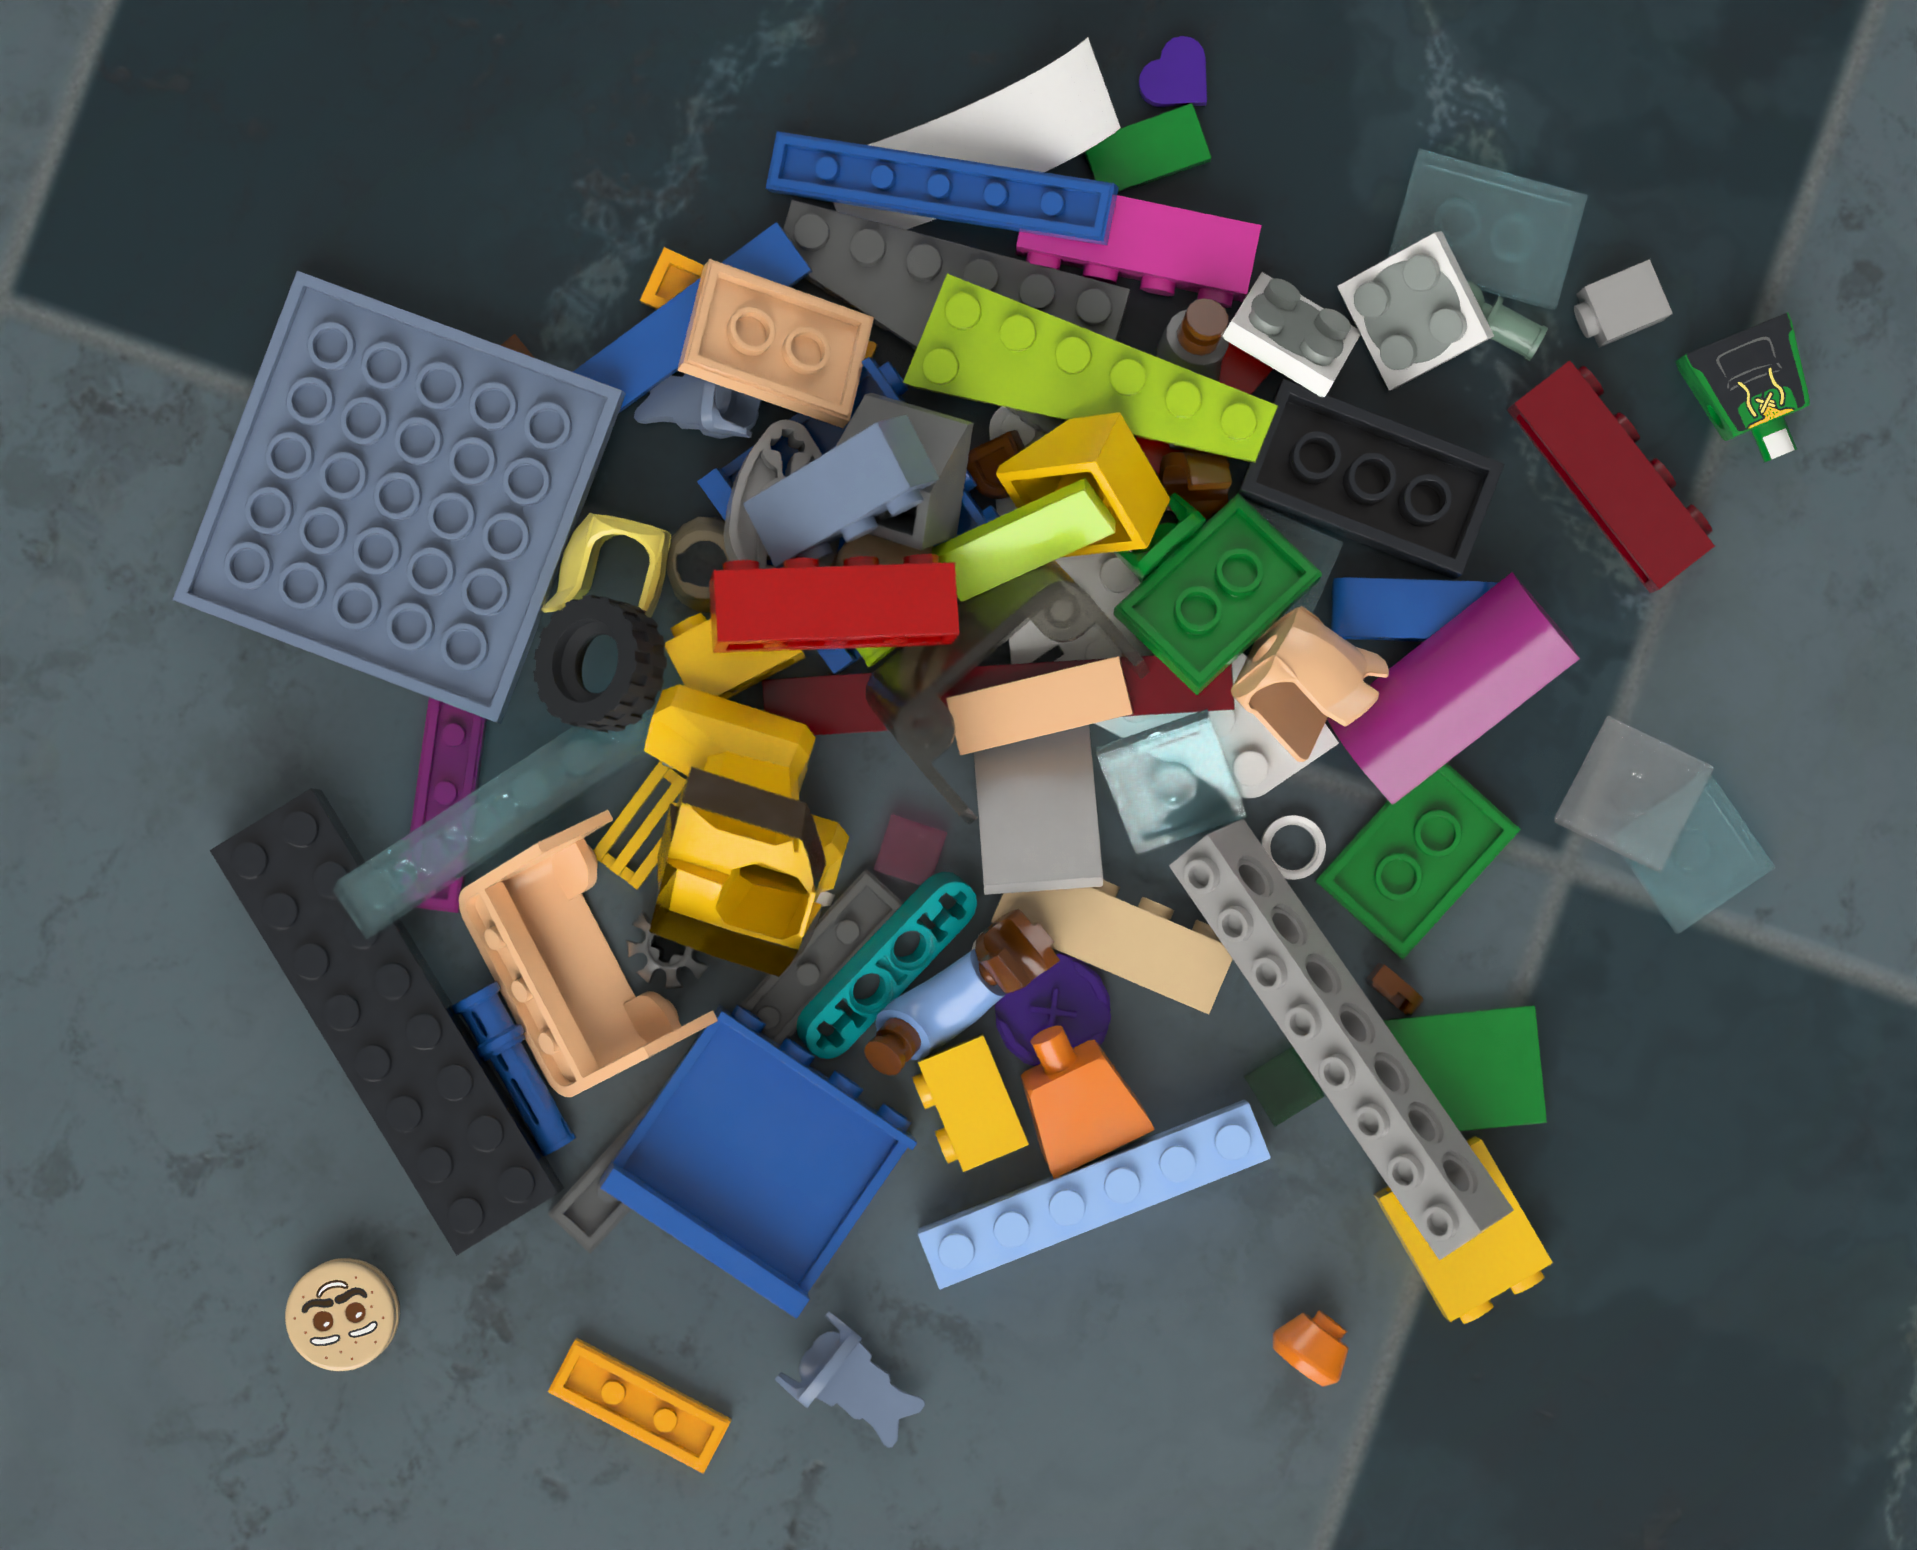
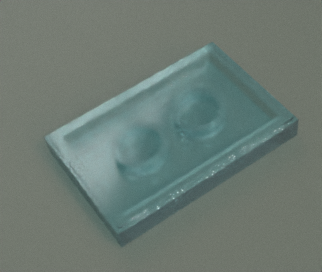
(1501, 227)

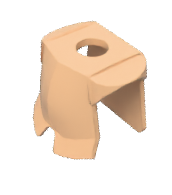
(1302, 677)

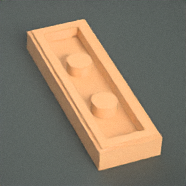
(1040, 705)

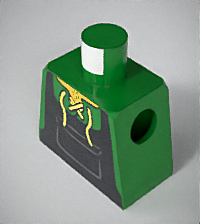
(1751, 384)

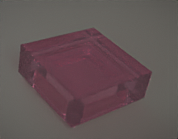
(910, 850)

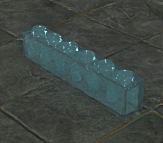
(486, 822)

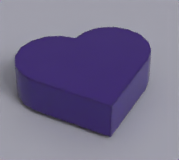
(1177, 76)

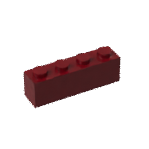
(1612, 476)

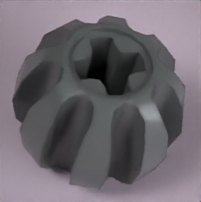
(655, 957)

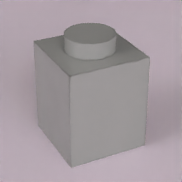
(1621, 304)

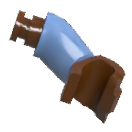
(944, 1006)

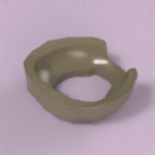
(688, 534)

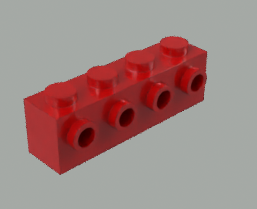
(833, 604)

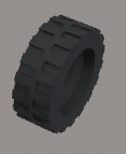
(637, 671)

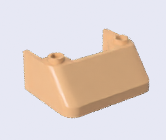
(560, 968)

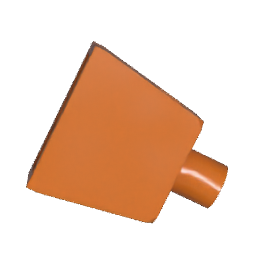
(1079, 1102)

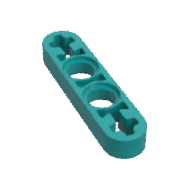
(878, 958)

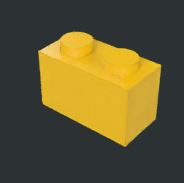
(971, 1104)

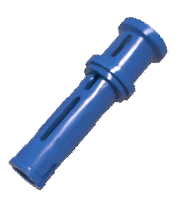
(501, 1043)

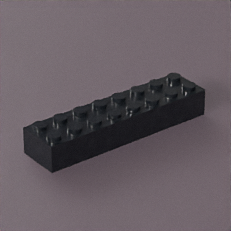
(388, 1025)

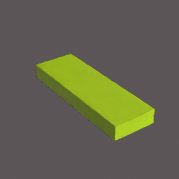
(1026, 538)

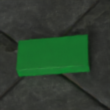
(1150, 150)

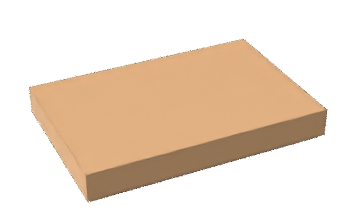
(776, 343)

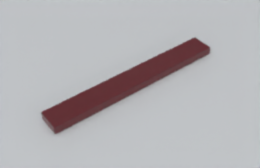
(840, 705)

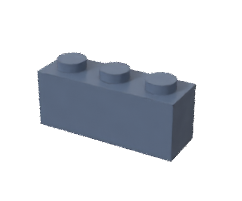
(843, 492)

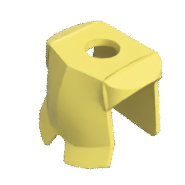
(583, 551)

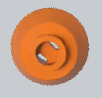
(1313, 1347)

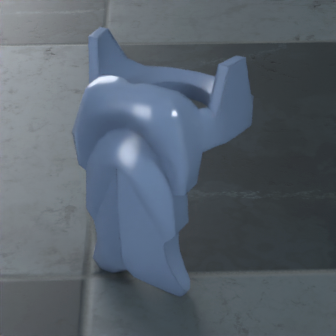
(700, 406)
(842, 1373)

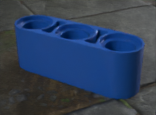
(1399, 606)

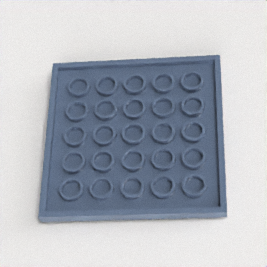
(399, 496)

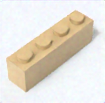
(1129, 940)

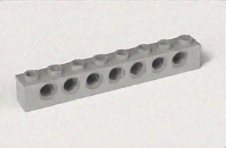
(1341, 1038)

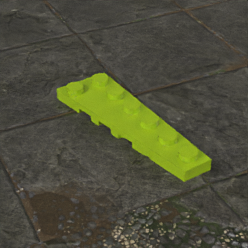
(1042, 365)

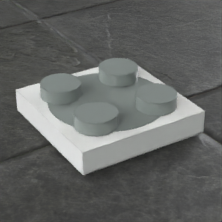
(1415, 310)
(1292, 334)

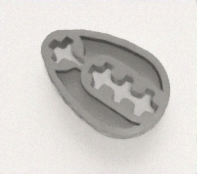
(758, 472)

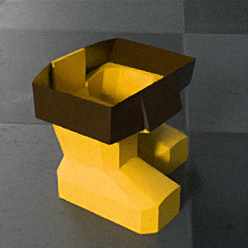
(738, 845)

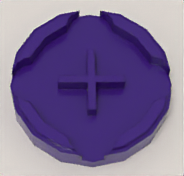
(1061, 996)

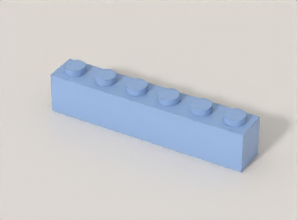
(1093, 1194)

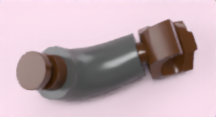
(1196, 343)

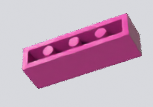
(1161, 249)

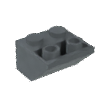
(947, 446)

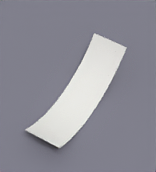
(1020, 127)

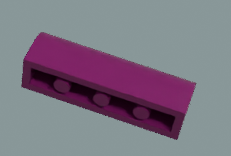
(1456, 687)

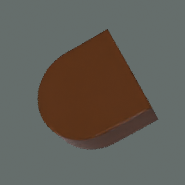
(987, 458)

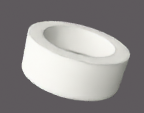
(1315, 832)

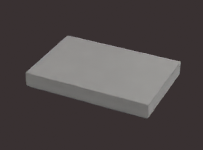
(1039, 814)

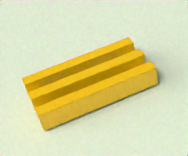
(619, 864)

